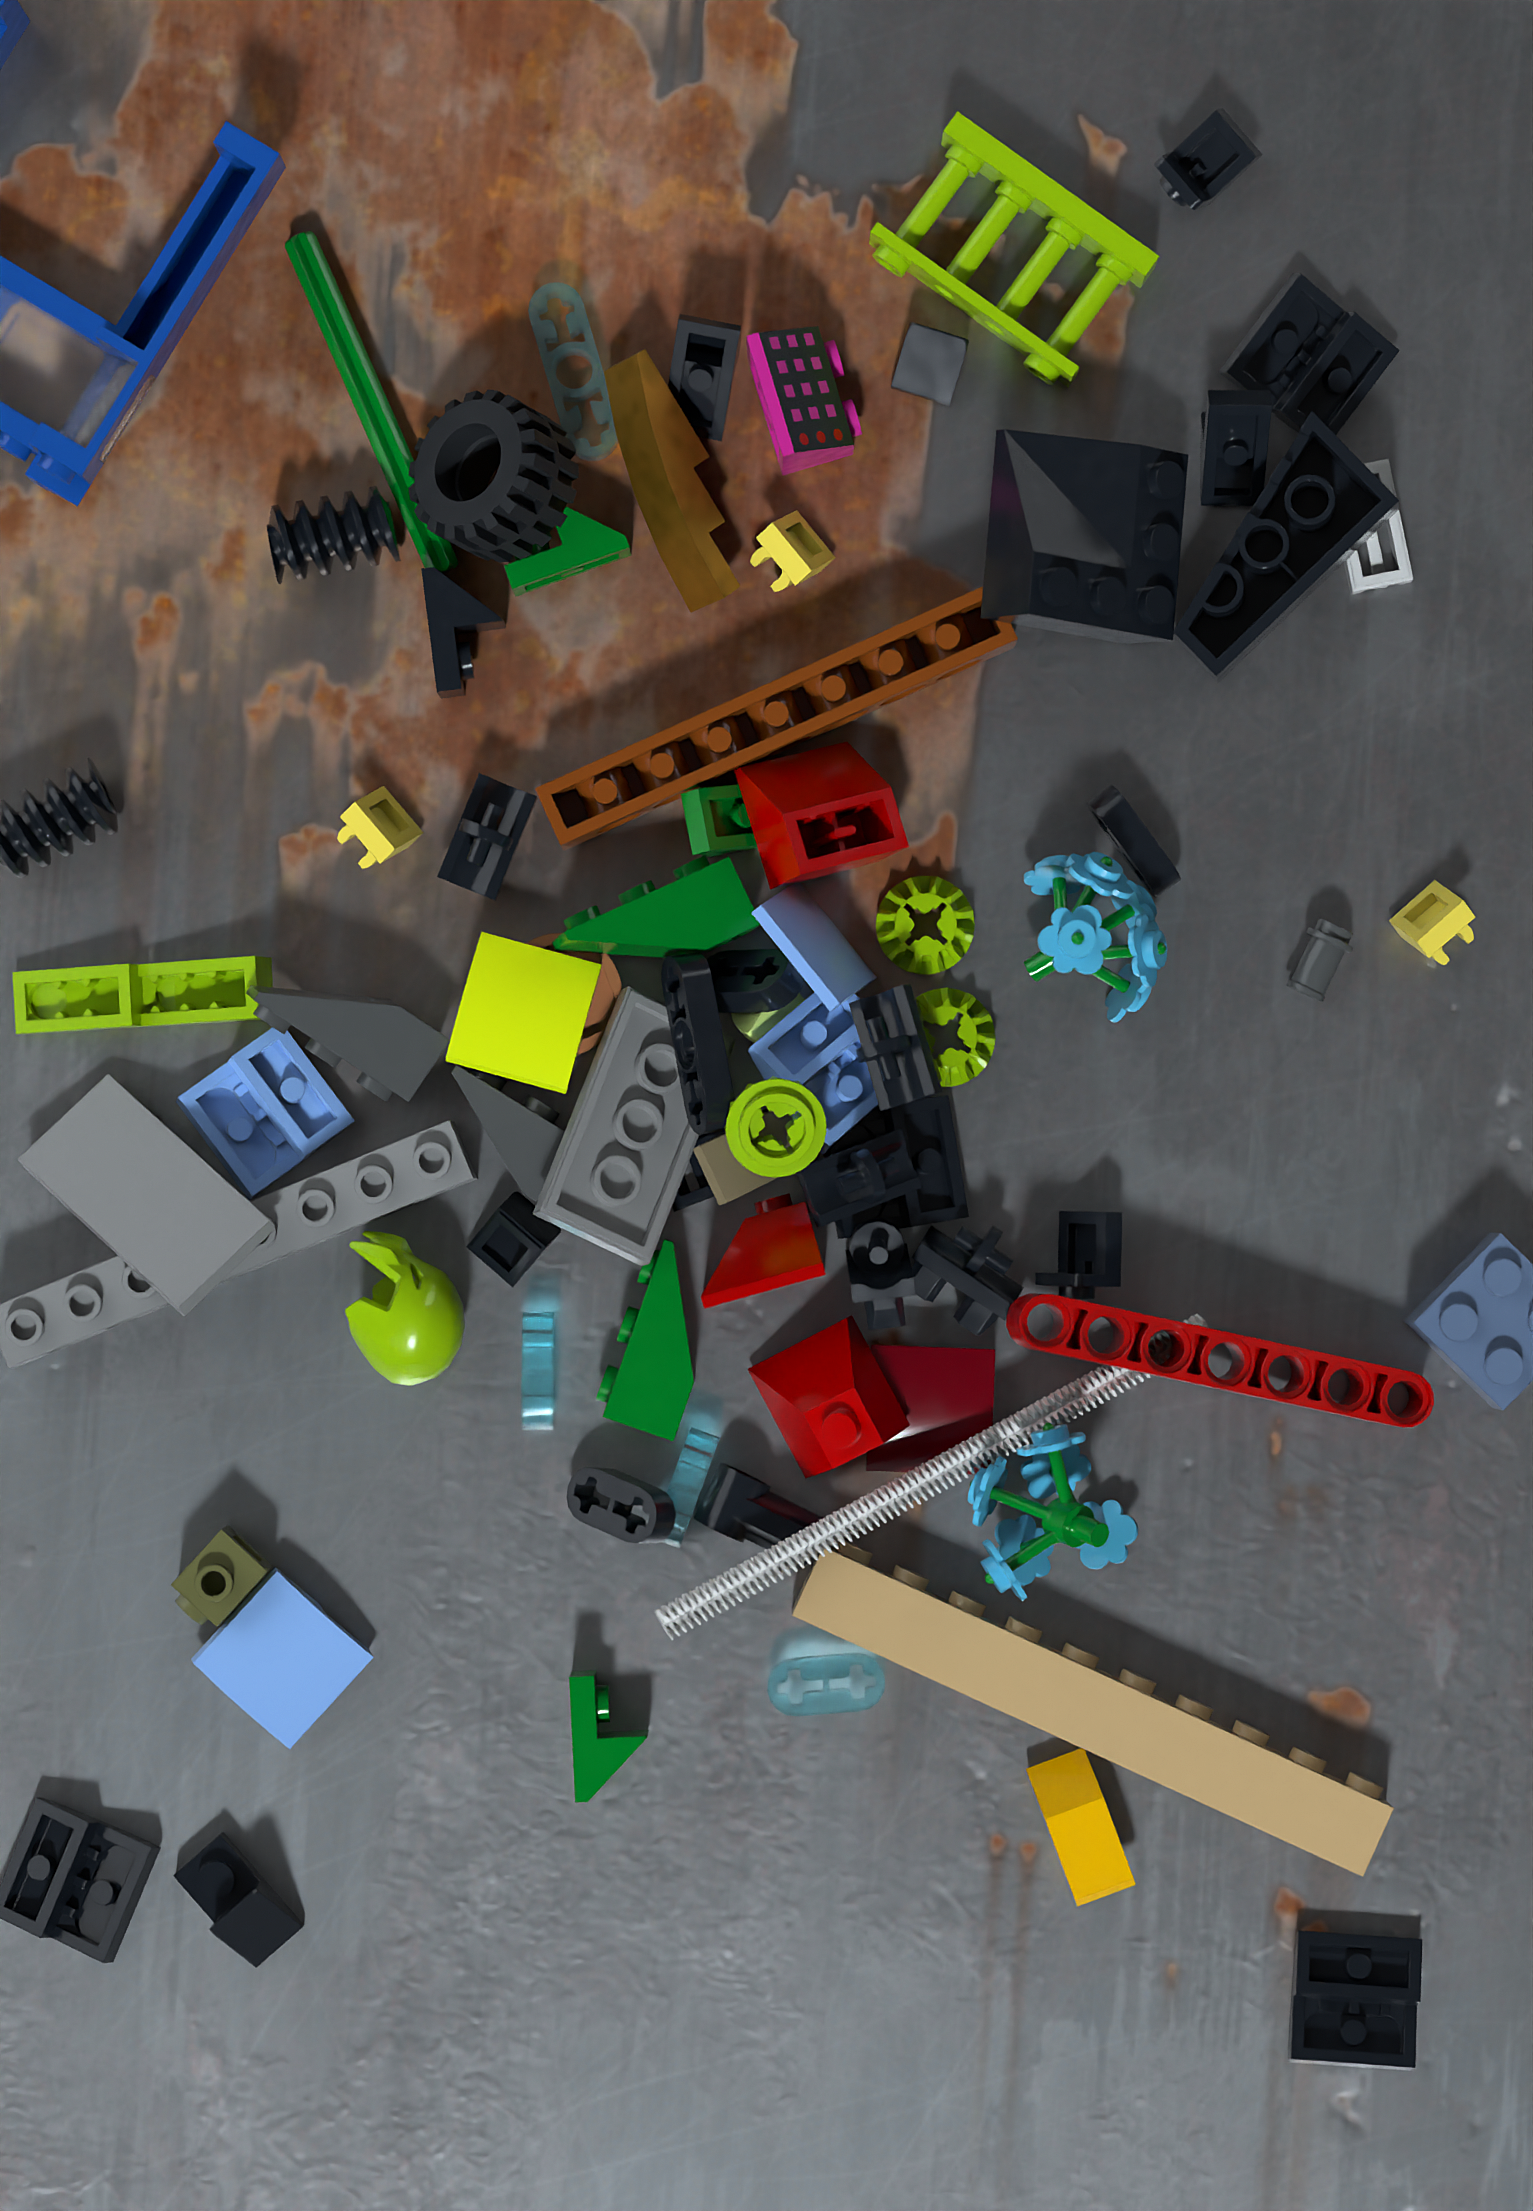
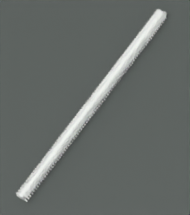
(904, 1491)

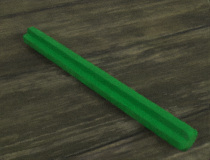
(364, 391)

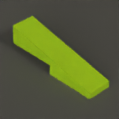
(138, 994)

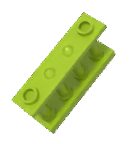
(1069, 225)

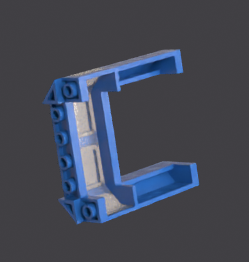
(77, 377)

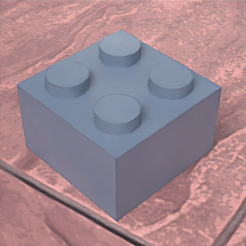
(1484, 1320)

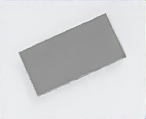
(624, 1137)
(146, 1194)

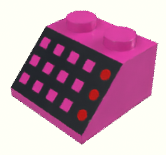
(801, 398)

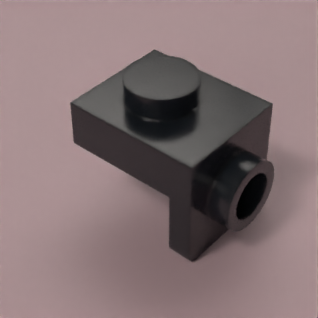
(1206, 161)
(1086, 1254)

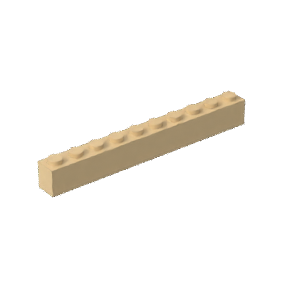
(1093, 1708)

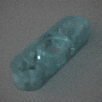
(545, 333)

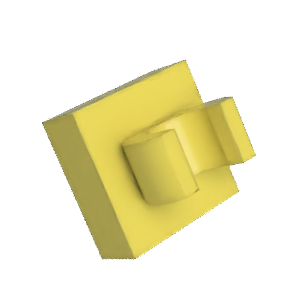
(794, 549)
(380, 826)
(1433, 920)

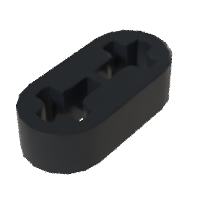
(1133, 841)
(753, 980)
(617, 1516)

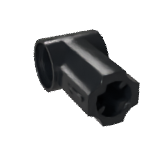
(747, 1509)

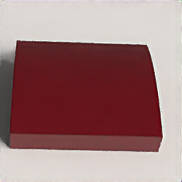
(943, 1396)

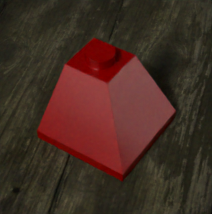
(766, 1253)
(829, 1398)

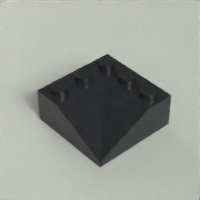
(1084, 536)

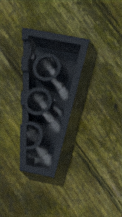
(1294, 537)

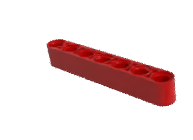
(1249, 1365)

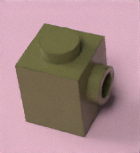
(220, 1578)

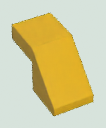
(1080, 1826)

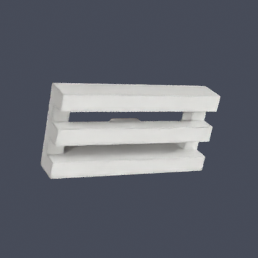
(1379, 577)

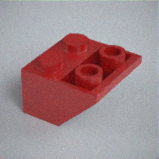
(819, 814)

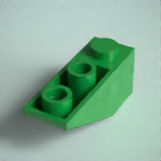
(687, 916)
(657, 1364)

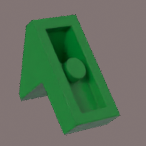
(583, 548)
(717, 821)
(594, 1752)

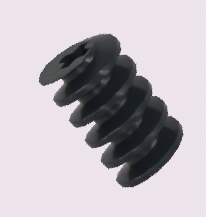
(331, 534)
(55, 820)

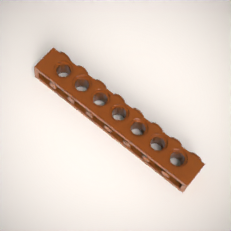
(773, 718)

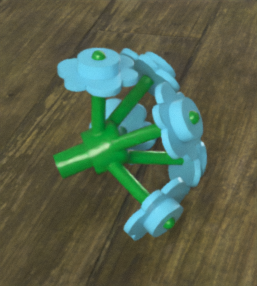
(1083, 939)
(1023, 1548)

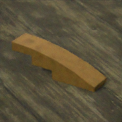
(660, 462)

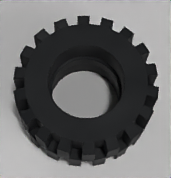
(460, 460)

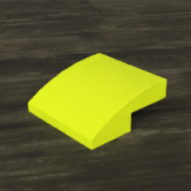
(523, 1012)

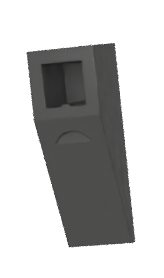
(368, 1032)
(519, 1132)

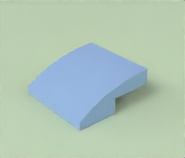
(814, 945)
(821, 1054)
(264, 1111)
(282, 1658)

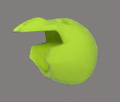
(408, 1326)

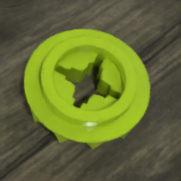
(895, 925)
(975, 1030)
(766, 1154)

